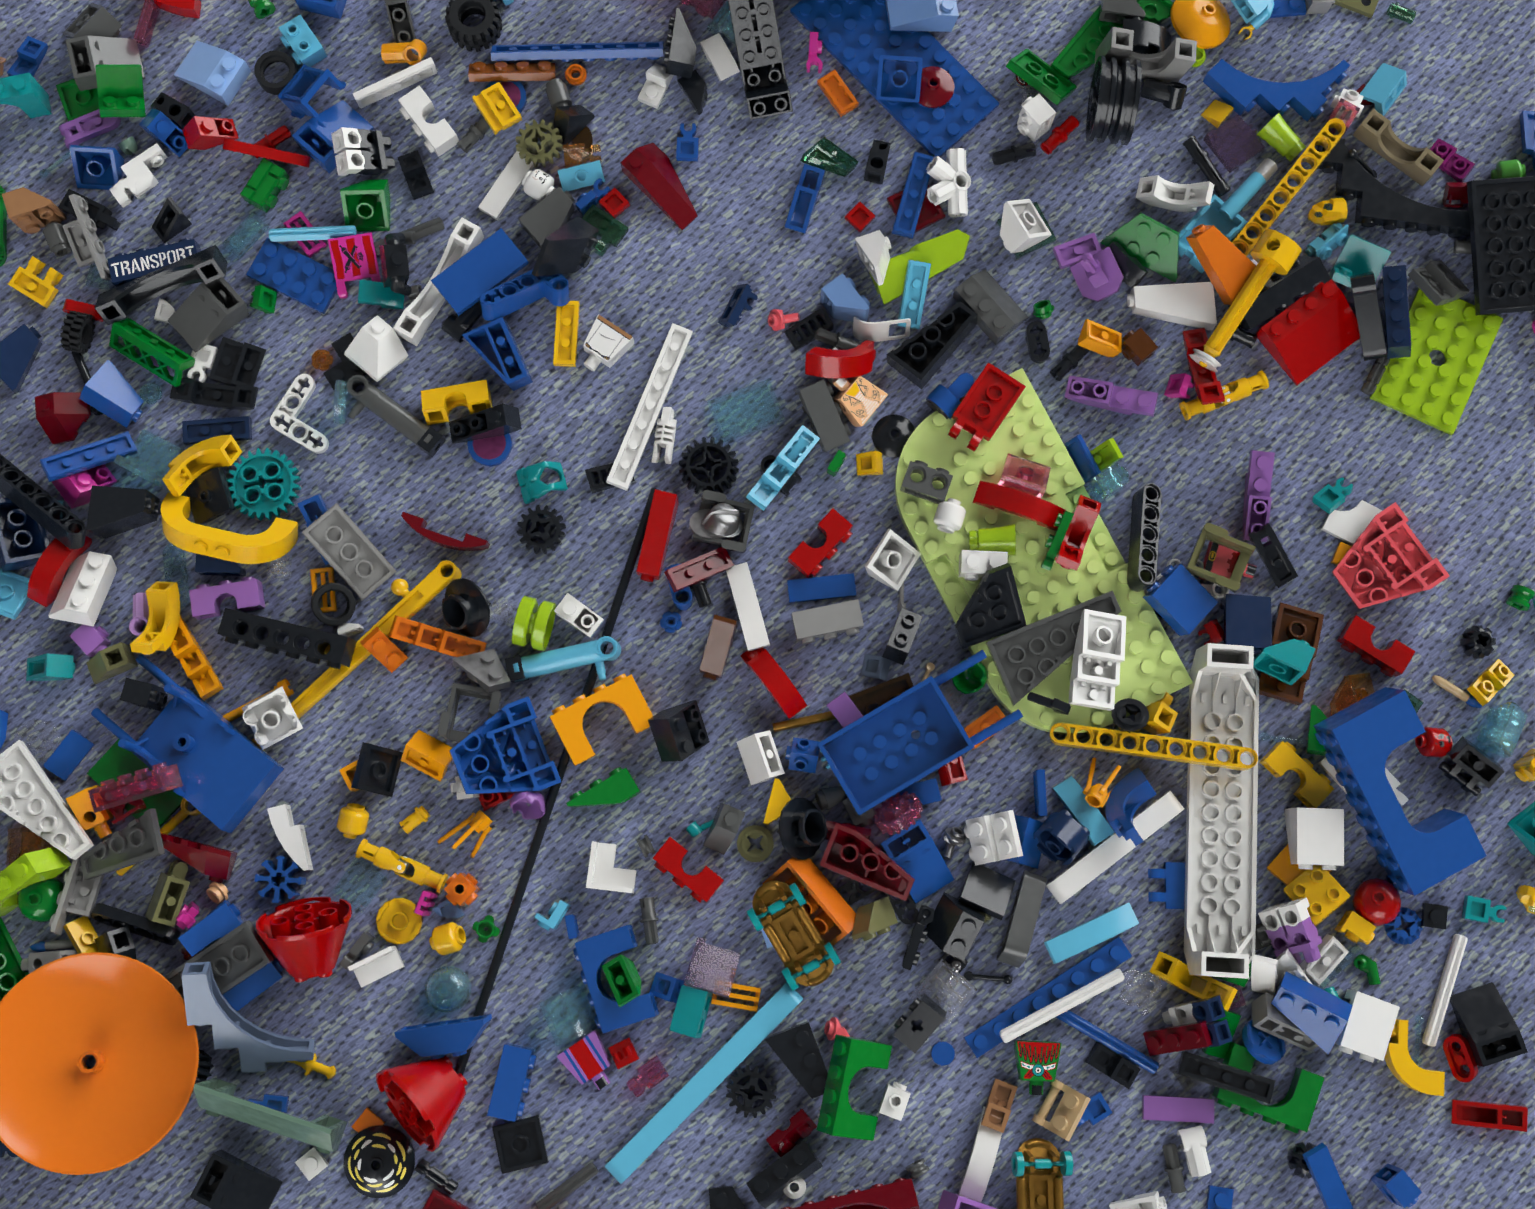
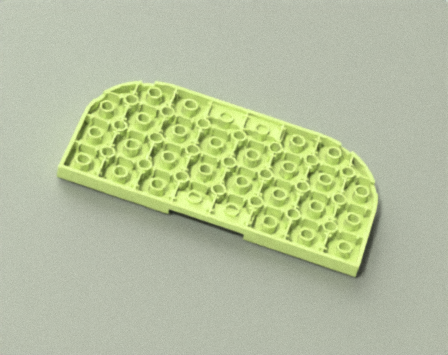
(1027, 432)

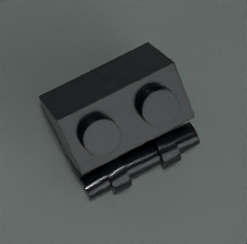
(1475, 762)

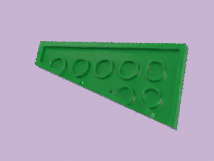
(1081, 49)

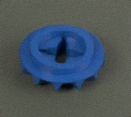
(1413, 931)

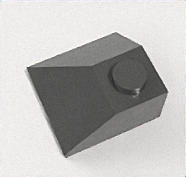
(93, 22)

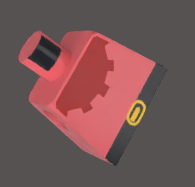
(1223, 560)

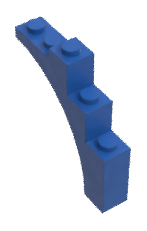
(1273, 97)

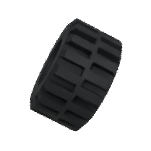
(478, 35)

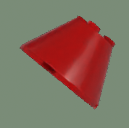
(306, 935)
(424, 1097)

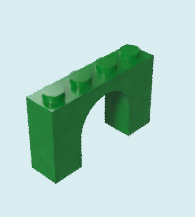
(847, 1059)
(1293, 1110)

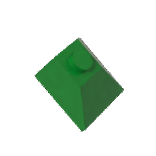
(367, 205)

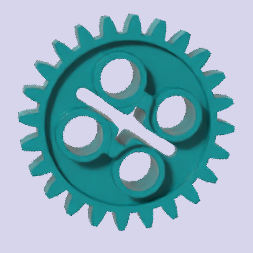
(265, 503)

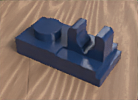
(736, 304)

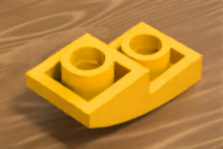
(1490, 682)

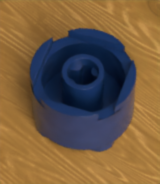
(1061, 837)

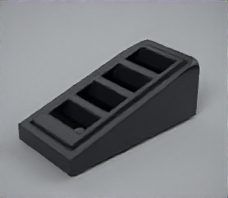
(821, 313)
(599, 470)

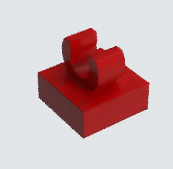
(1214, 630)
(623, 1053)

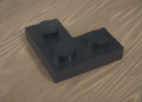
(346, 368)

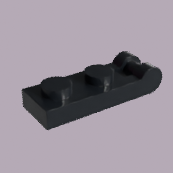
(1273, 555)

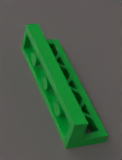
(150, 345)

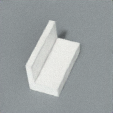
(377, 966)

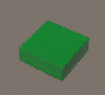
(836, 463)

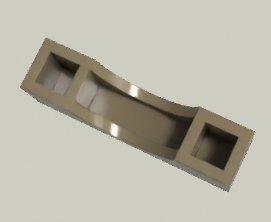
(1379, 136)

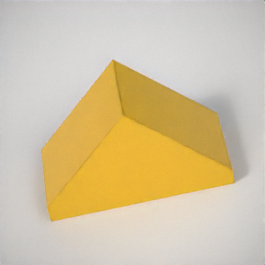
(776, 803)

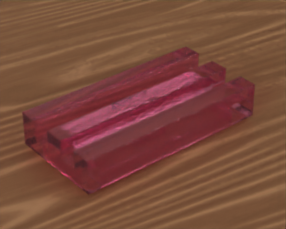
(146, 23)
(1349, 106)

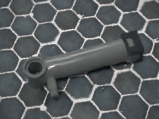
(394, 414)

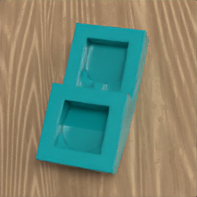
(375, 294)

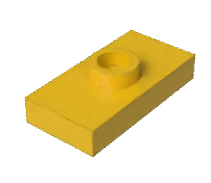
(82, 935)

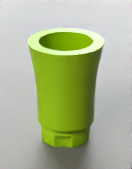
(1281, 138)
(994, 539)

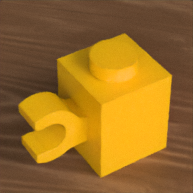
(1161, 716)

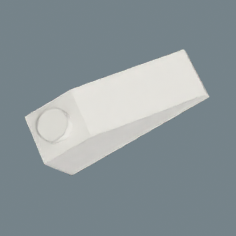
(874, 253)

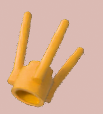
(1097, 794)
(479, 823)

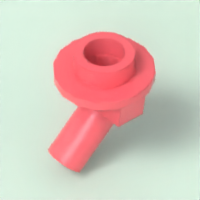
(779, 320)
(834, 1028)

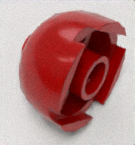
(1377, 901)

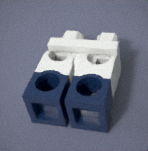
(1198, 1011)

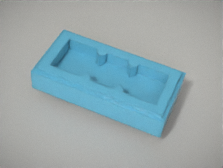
(580, 175)

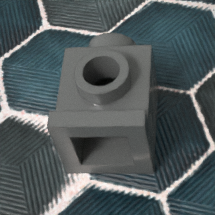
(862, 820)

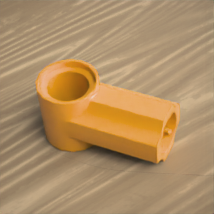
(402, 52)

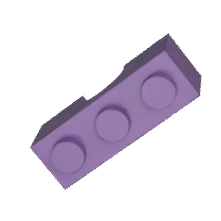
(207, 600)

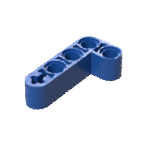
(522, 292)

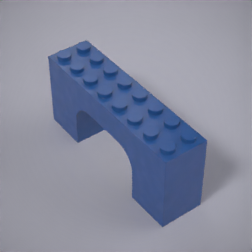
(1358, 748)

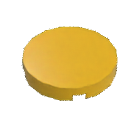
(402, 914)

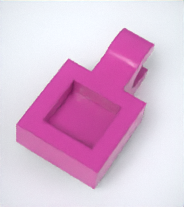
(815, 48)
(187, 915)

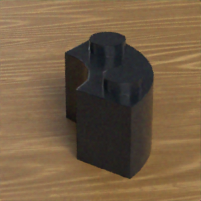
(1148, 36)

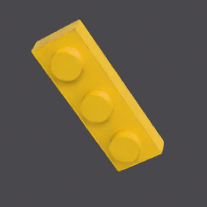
(566, 334)

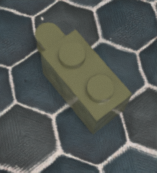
(169, 894)

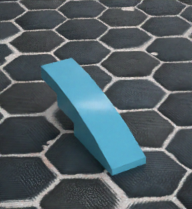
(783, 467)
(1091, 933)

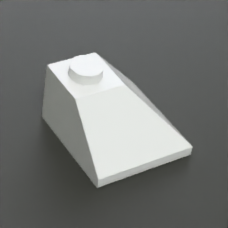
(1022, 226)
(376, 349)

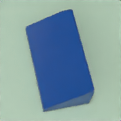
(68, 755)

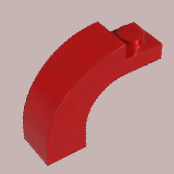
(840, 363)
(1074, 542)
(50, 571)
(775, 681)

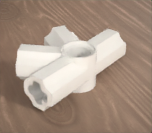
(947, 189)

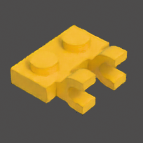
(33, 287)

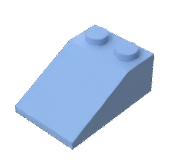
(213, 71)

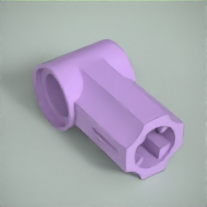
(140, 613)

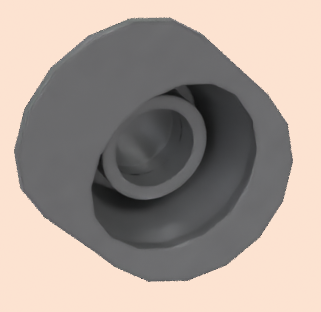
(718, 522)

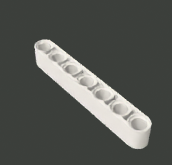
(1113, 848)

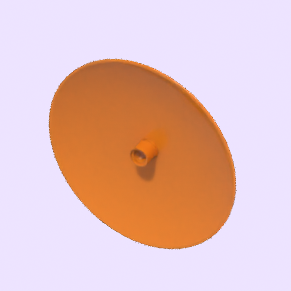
(143, 1074)

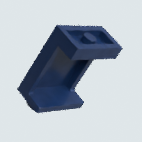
(1247, 621)

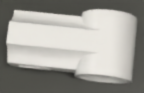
(1194, 1146)

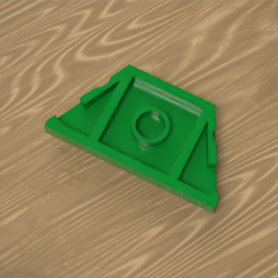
(1150, 243)

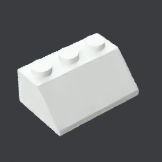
(84, 589)

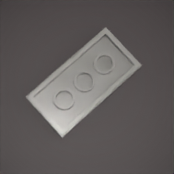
(349, 551)

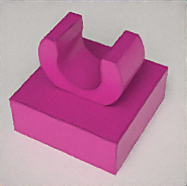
(1178, 386)

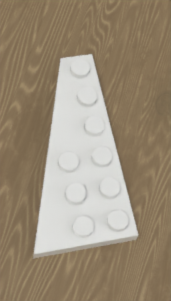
(35, 802)

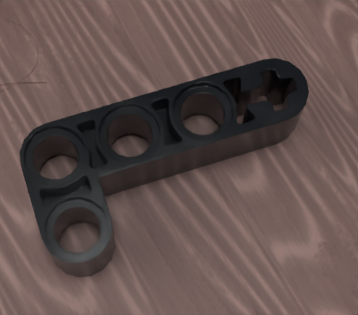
(1368, 316)

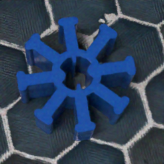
(272, 879)

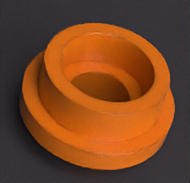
(575, 68)

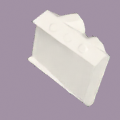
(271, 718)

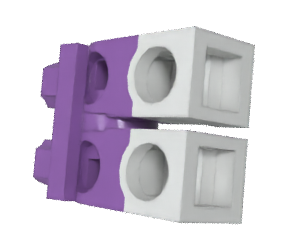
(1292, 928)

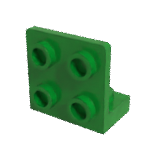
(120, 90)

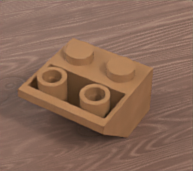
(31, 210)

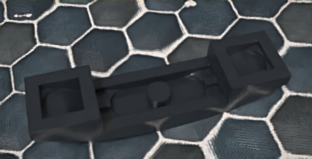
(215, 395)

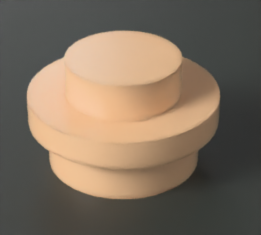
(217, 892)

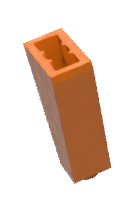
(1221, 261)

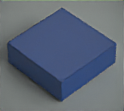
(572, 926)

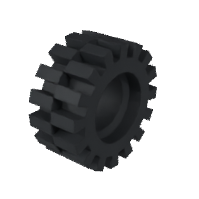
(77, 332)

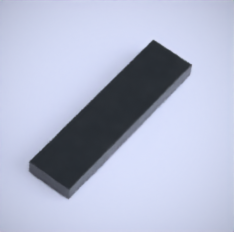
(1226, 1077)

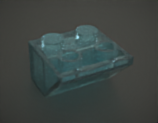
(1502, 729)

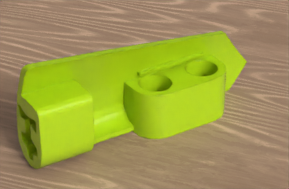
(940, 252)

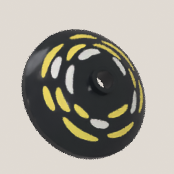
(393, 1152)

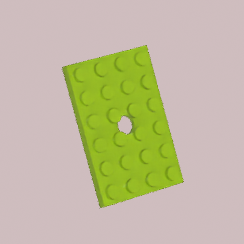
(1431, 391)

